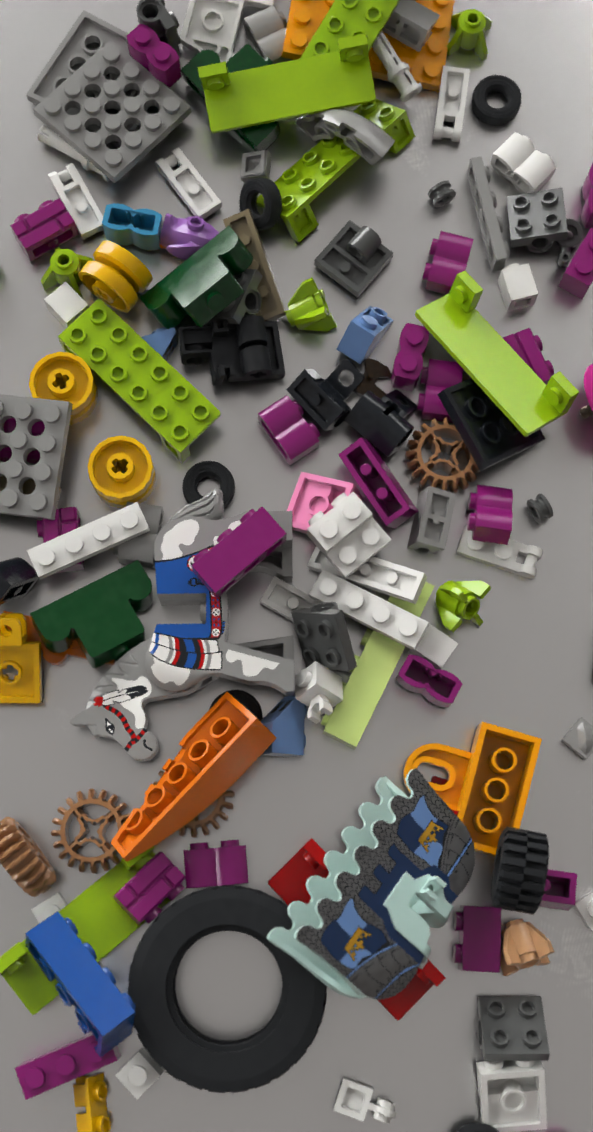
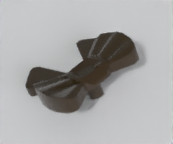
(373, 370)

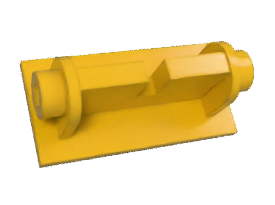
(92, 1094)

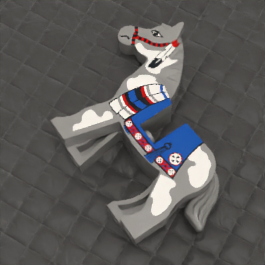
(189, 655)

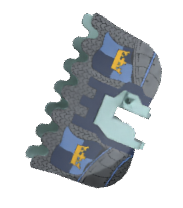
(383, 895)

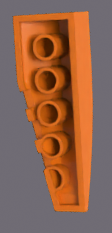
(207, 765)

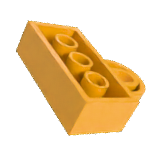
(484, 784)

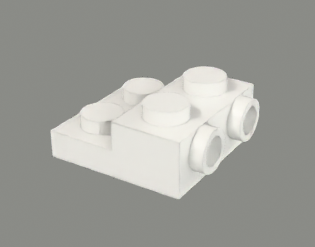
(347, 534)
(512, 1095)

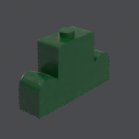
(258, 136)
(201, 283)
(98, 616)

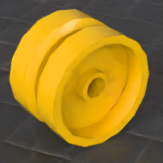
(115, 276)
(65, 378)
(106, 469)

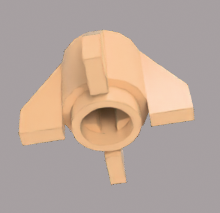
(523, 947)

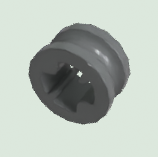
(441, 193)
(539, 508)

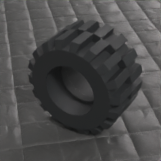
(520, 870)

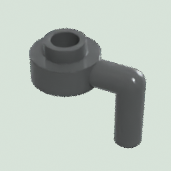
(566, 245)

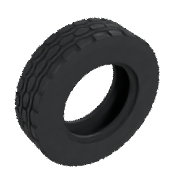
(168, 1035)

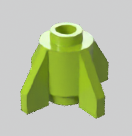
(469, 32)
(64, 267)
(309, 308)
(460, 601)

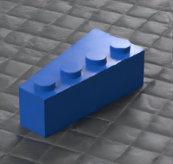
(82, 981)

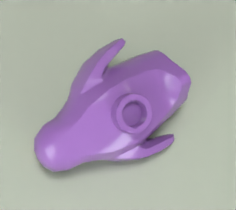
(185, 235)

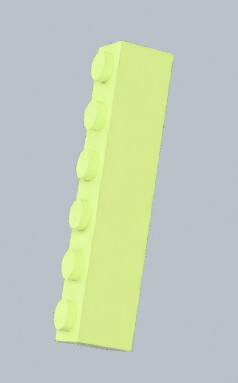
(369, 679)

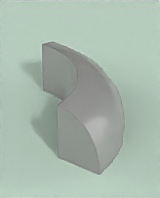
(355, 130)

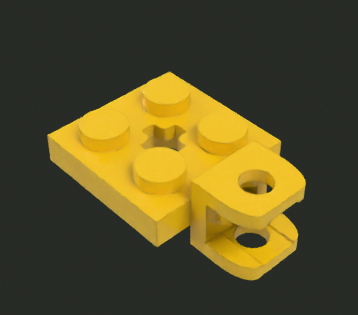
(24, 657)

